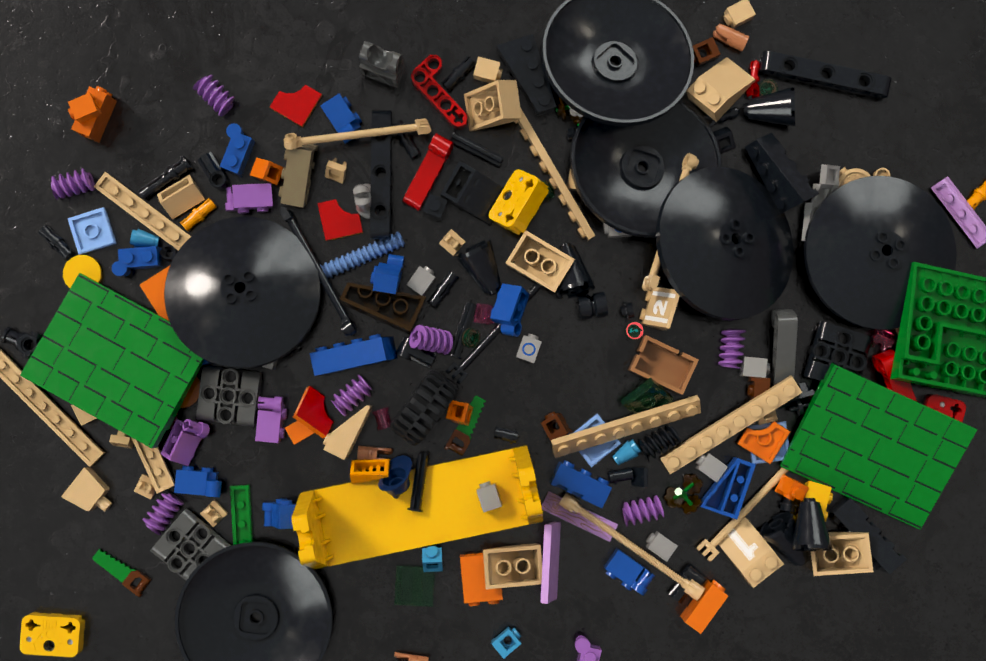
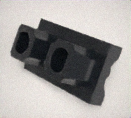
(800, 401)

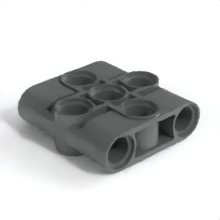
(213, 409)
(184, 524)

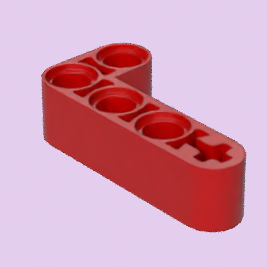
(442, 96)
(428, 172)
(883, 364)

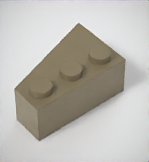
(297, 175)

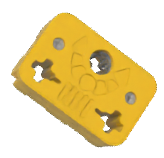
(518, 201)
(52, 628)

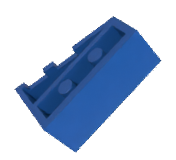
(581, 483)
(729, 492)

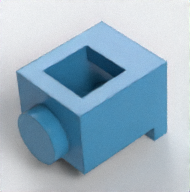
(432, 555)
(504, 648)

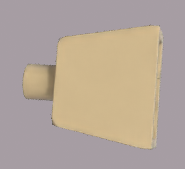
(88, 491)

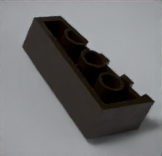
(395, 310)

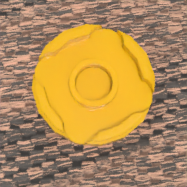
(81, 264)

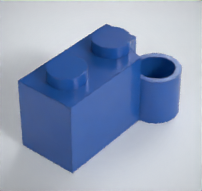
(340, 115)
(388, 276)
(510, 308)
(197, 482)

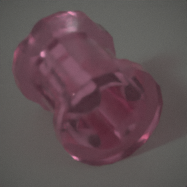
(382, 418)

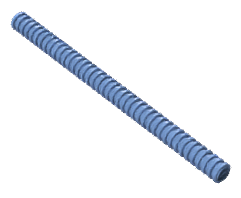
(362, 255)

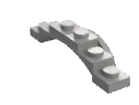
(828, 183)

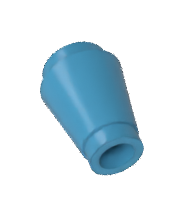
(143, 239)
(627, 452)

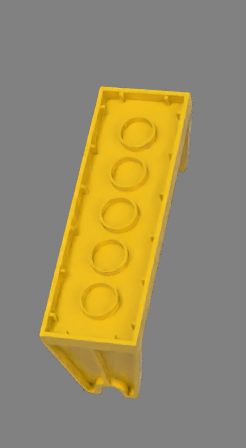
(364, 522)

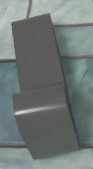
(784, 346)

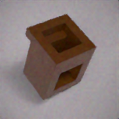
(709, 48)
(757, 386)
(550, 429)

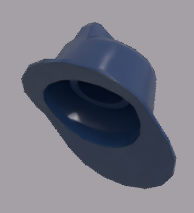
(398, 478)

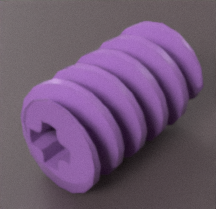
(214, 95)
(72, 184)
(431, 339)
(731, 348)
(352, 395)
(642, 510)
(163, 512)

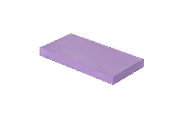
(550, 562)

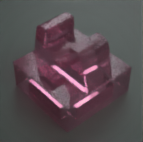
(483, 314)
(883, 337)

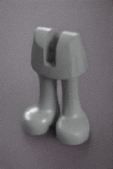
(363, 199)

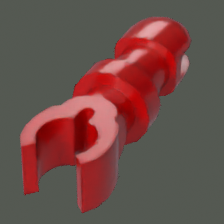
(754, 88)

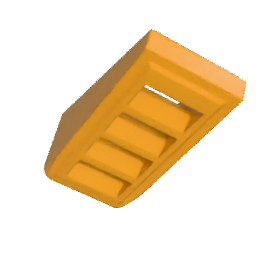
(363, 465)

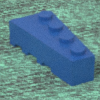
(353, 355)

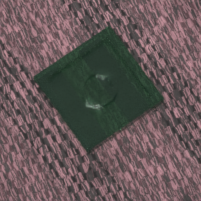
(646, 397)
(414, 586)

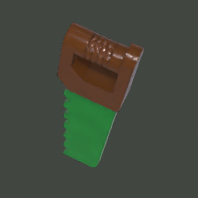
(463, 431)
(122, 572)

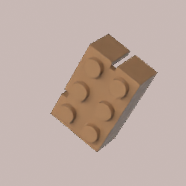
(663, 365)

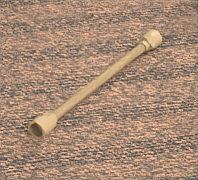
(691, 587)

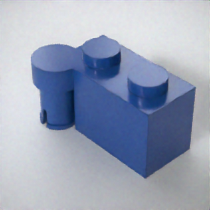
(237, 150)
(137, 259)
(278, 513)
(629, 571)

